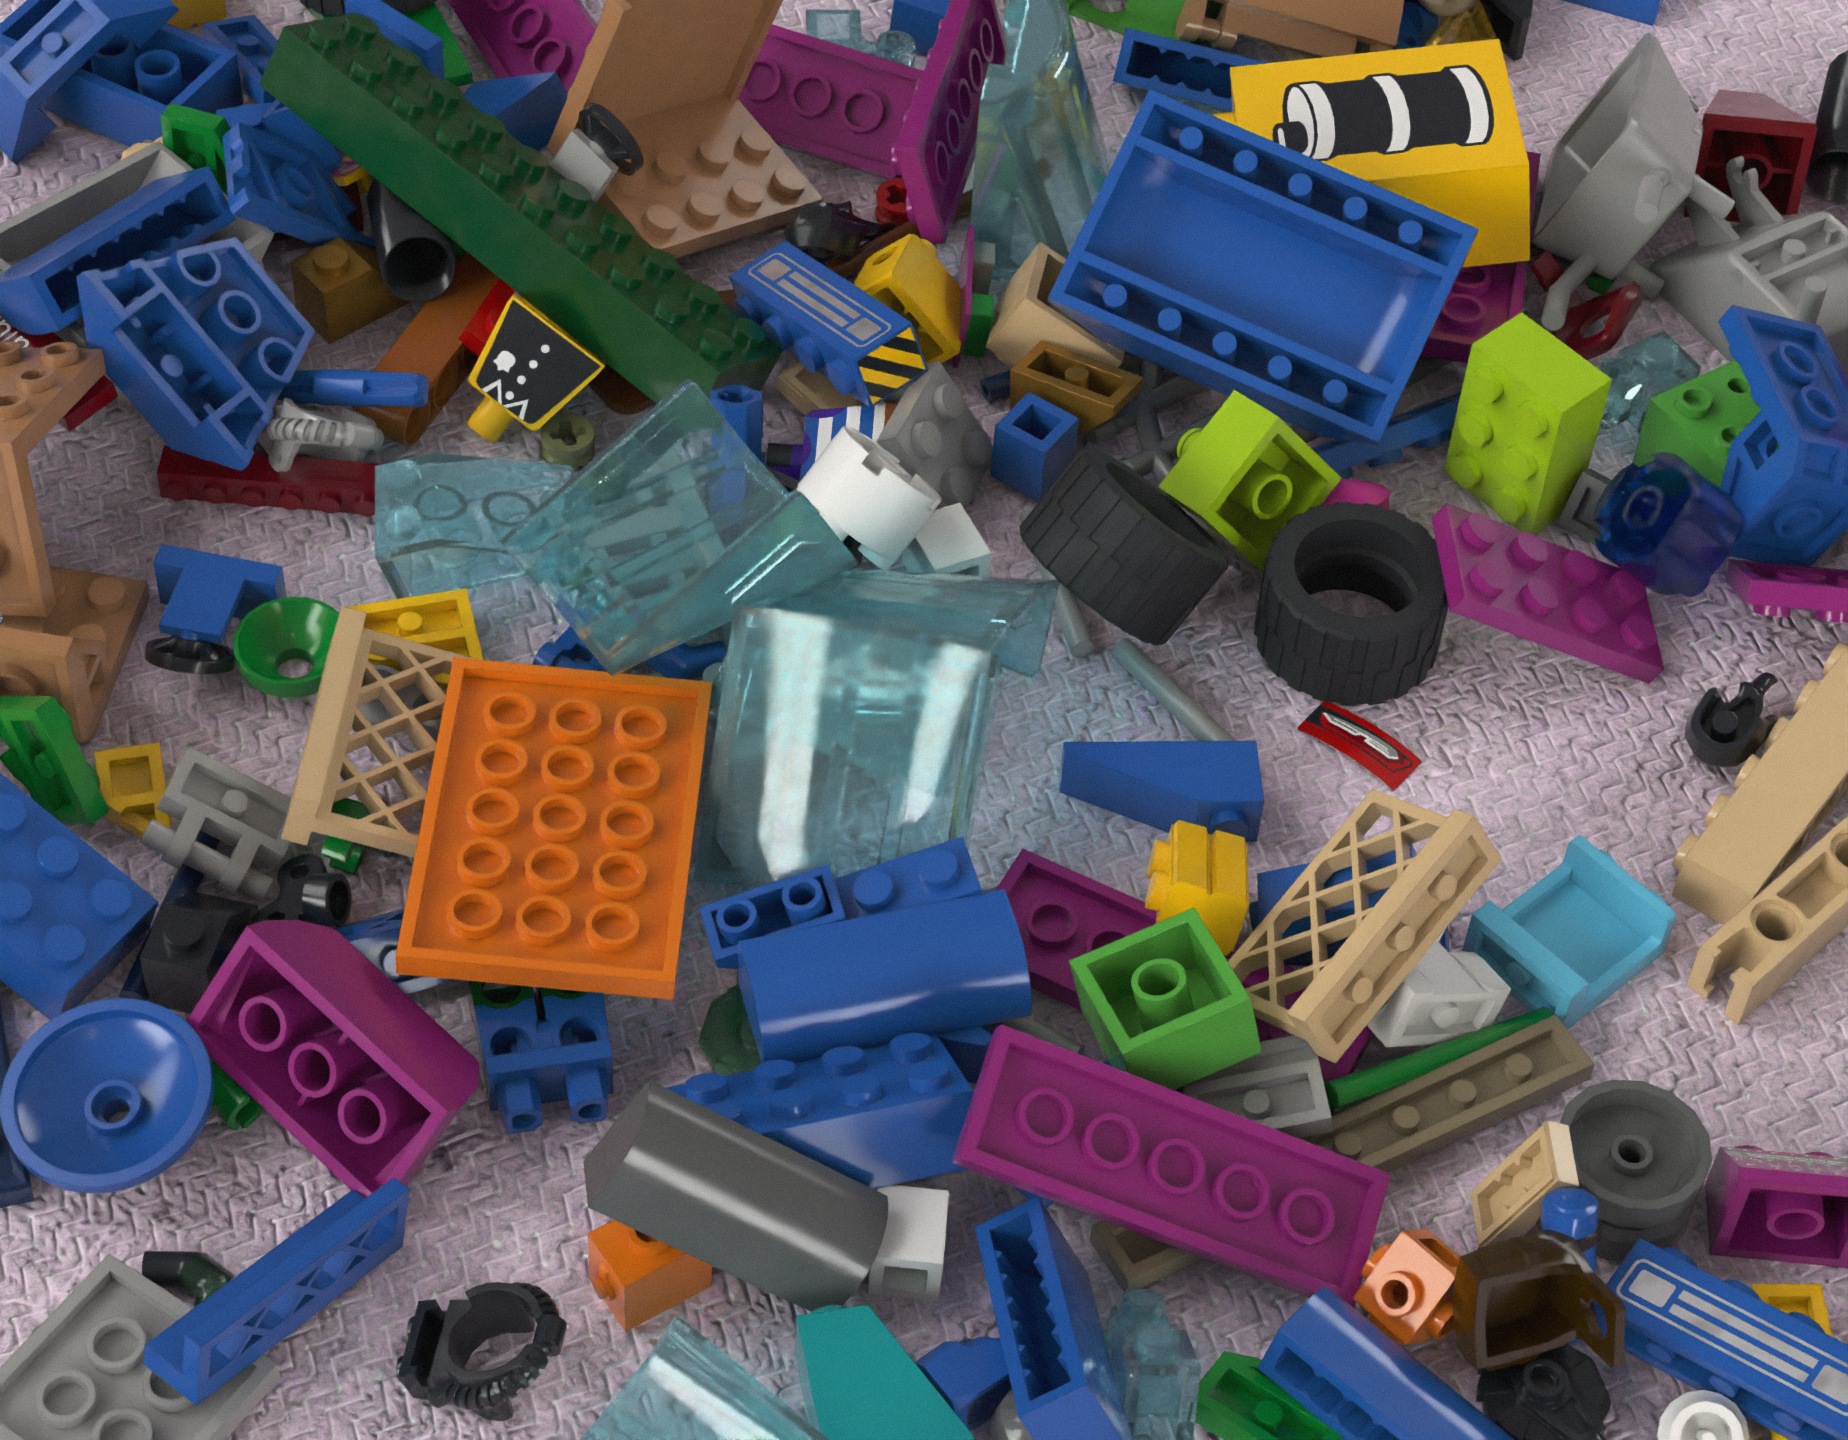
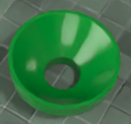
(284, 632)

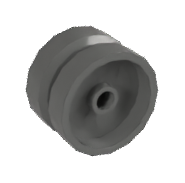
(1640, 1159)

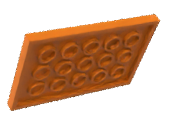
(557, 830)

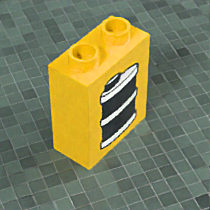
(1409, 120)

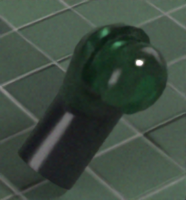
(186, 1270)

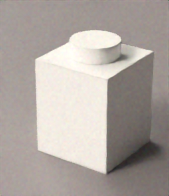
(948, 545)
(913, 1243)

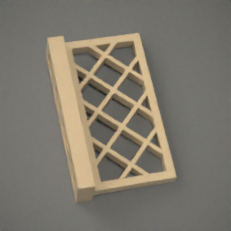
(330, 738)
(1381, 940)

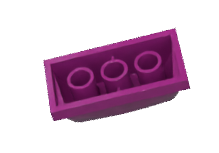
(334, 1051)

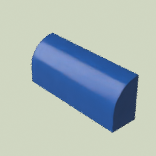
(1178, 68)
(150, 224)
(885, 977)
(1049, 1329)
(1365, 1380)

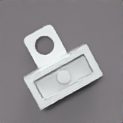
(1440, 1000)

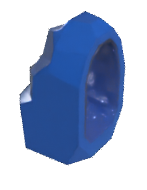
(969, 1377)

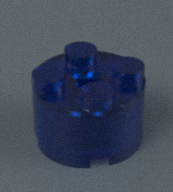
(1667, 525)

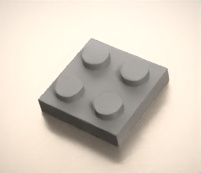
(938, 437)

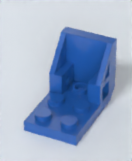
(1799, 493)

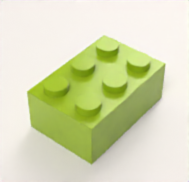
(1525, 423)

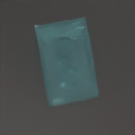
(446, 514)

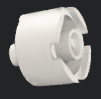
(868, 496)

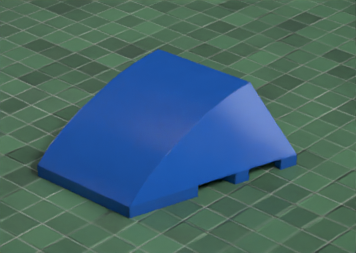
(197, 345)

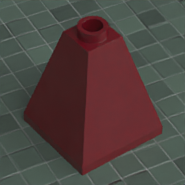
(1767, 137)

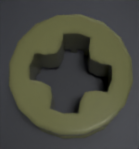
(578, 430)

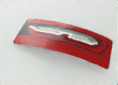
(1361, 742)

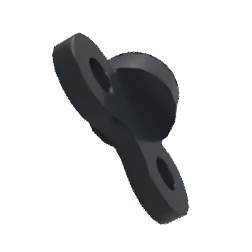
(315, 898)

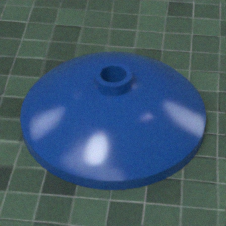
(86, 1070)

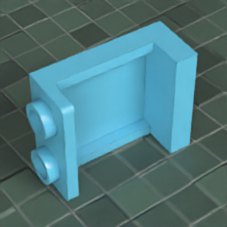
(1573, 934)

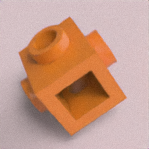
(1410, 1287)

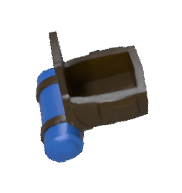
(1538, 1290)

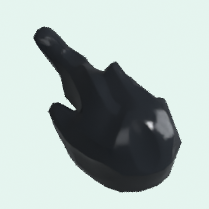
(829, 229)
(1733, 730)

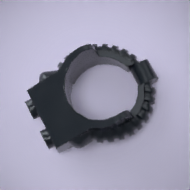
(444, 1341)

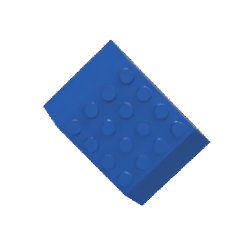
(1261, 271)

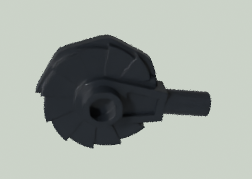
(1547, 1398)

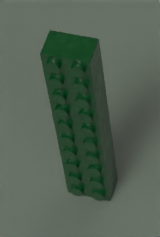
(513, 210)

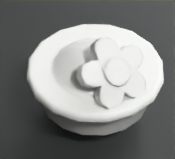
(1702, 1417)

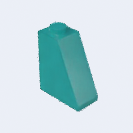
(865, 1383)

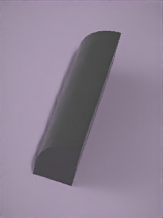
(736, 1199)

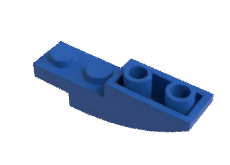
(819, 899)

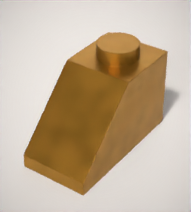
(341, 288)
(1074, 384)

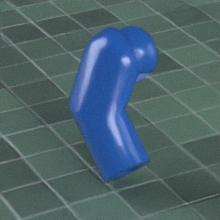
(687, 661)

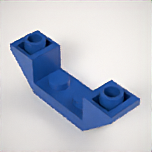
(55, 52)

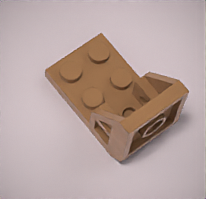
(76, 647)

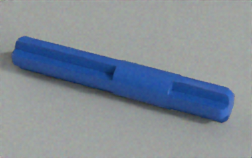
(357, 388)

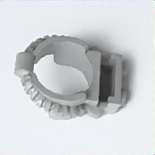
(317, 434)

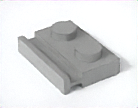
(1272, 1088)

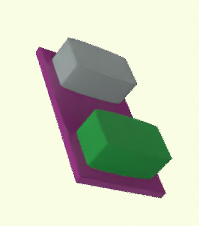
(976, 305)

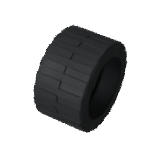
(1123, 547)
(1341, 654)

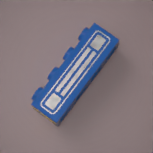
(829, 324)
(1732, 1343)

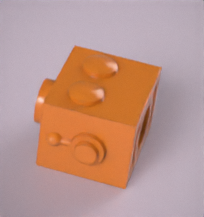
(641, 1274)

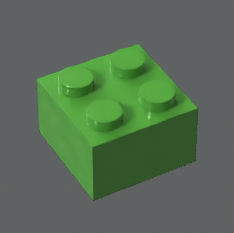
(1166, 1003)

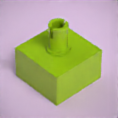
(1246, 477)

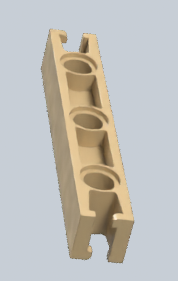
(1779, 927)

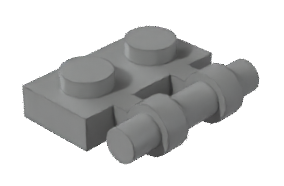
(229, 808)

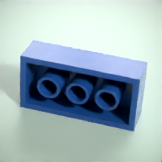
(129, 87)
(61, 908)
(864, 1112)

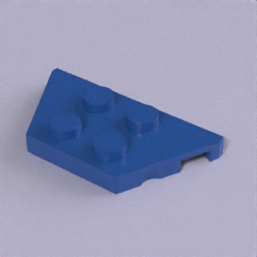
(285, 188)

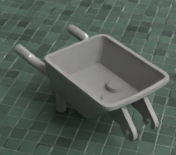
(1621, 177)
(1765, 264)

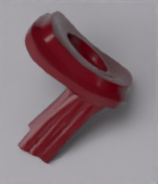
(1581, 314)

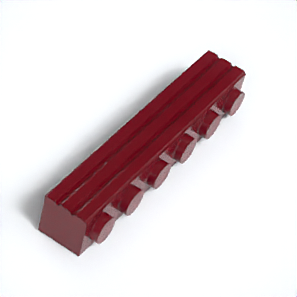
(308, 484)

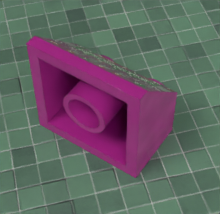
(1778, 1206)

